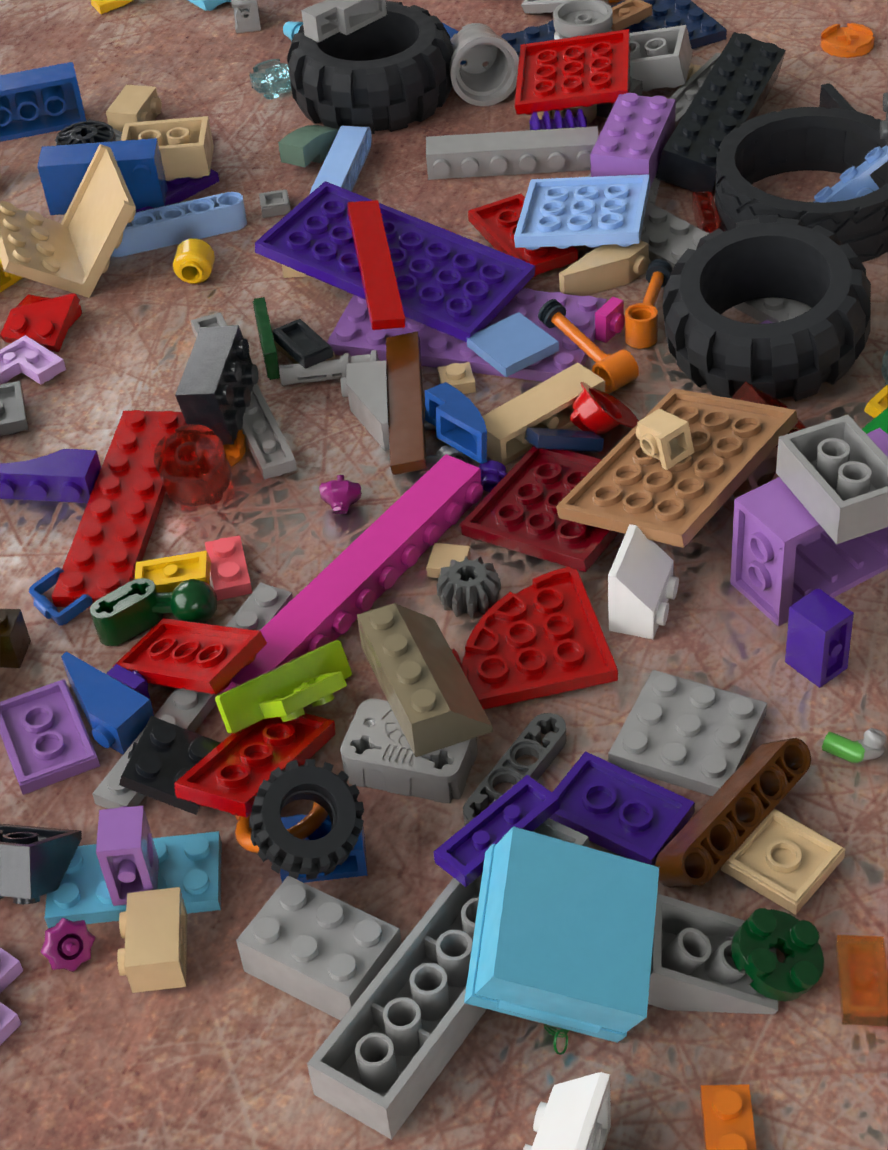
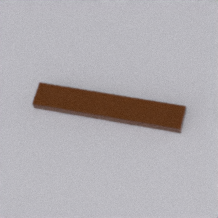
(405, 404)

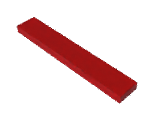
(376, 265)

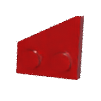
(42, 321)

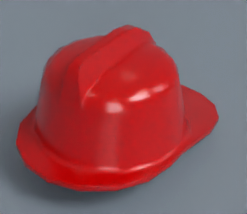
(600, 412)

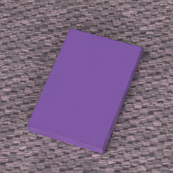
(45, 737)

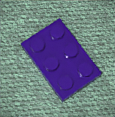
(620, 809)

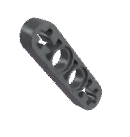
(511, 771)

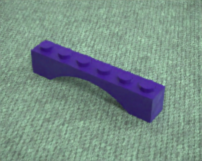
(57, 477)

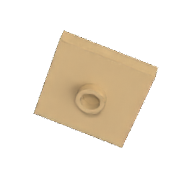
(784, 861)

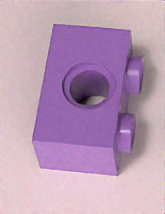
(126, 852)

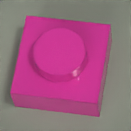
(609, 319)

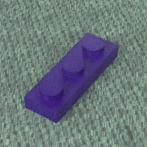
(522, 806)

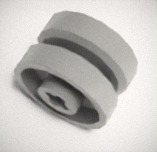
(582, 18)

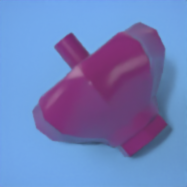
(340, 494)
(67, 944)

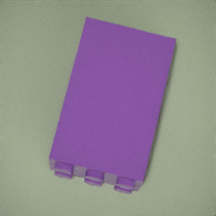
(787, 554)

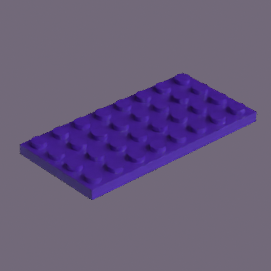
(438, 273)

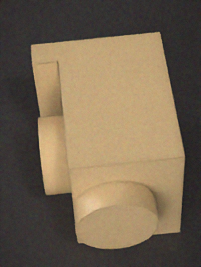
(658, 438)

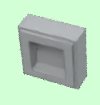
(274, 203)

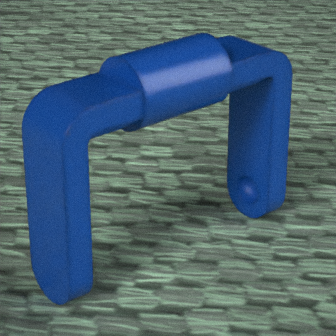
(47, 608)

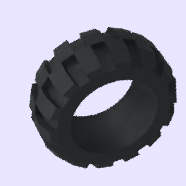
(376, 75)
(759, 263)

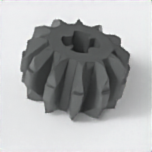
(468, 586)

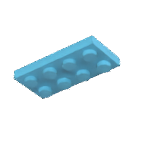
(184, 862)

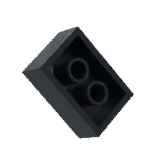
(218, 381)

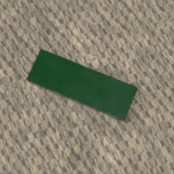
(266, 338)

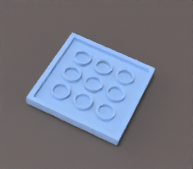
(583, 212)

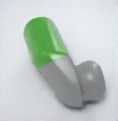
(856, 751)

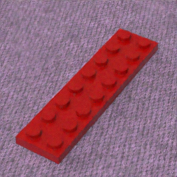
(119, 510)

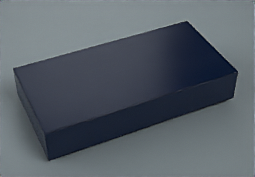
(564, 439)

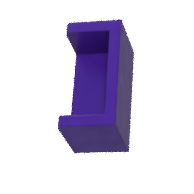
(818, 637)

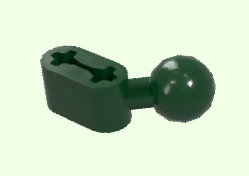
(139, 607)

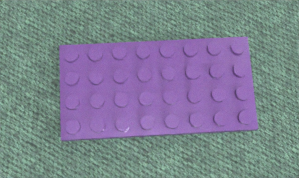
(355, 335)

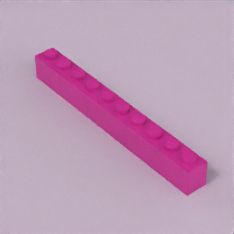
(368, 566)

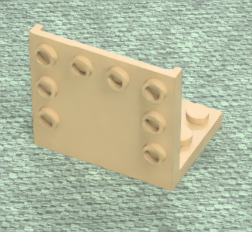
(80, 247)

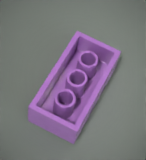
(633, 136)

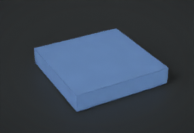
(512, 344)

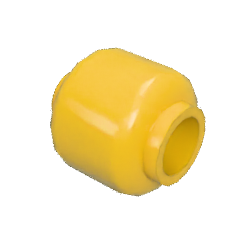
(193, 261)

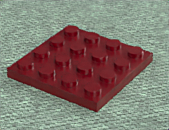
(524, 515)

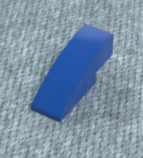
(456, 421)

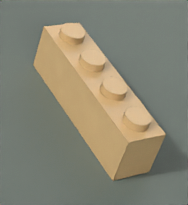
(540, 407)

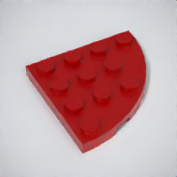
(538, 643)

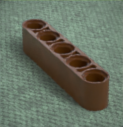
(733, 813)

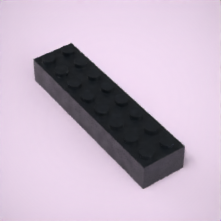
(724, 101)

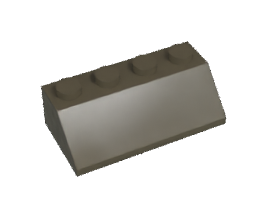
(421, 679)

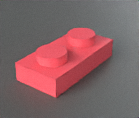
(228, 568)

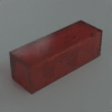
(705, 211)

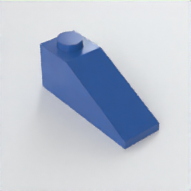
(110, 707)

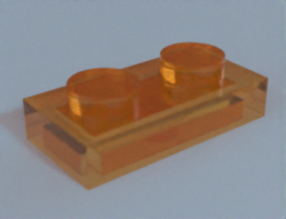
(862, 980)

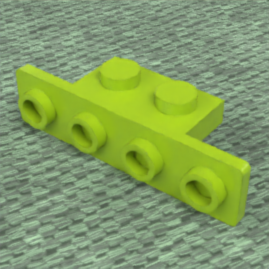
(286, 689)

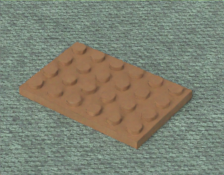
(676, 503)

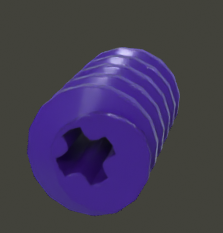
(558, 122)

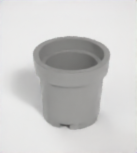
(480, 83)

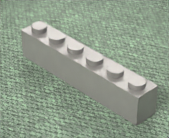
(510, 152)

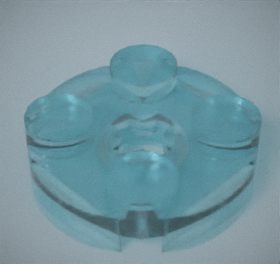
(271, 78)

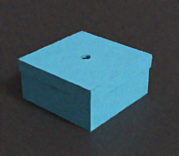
(563, 935)

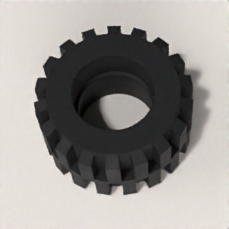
(311, 784)

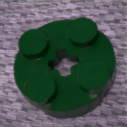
(797, 942)

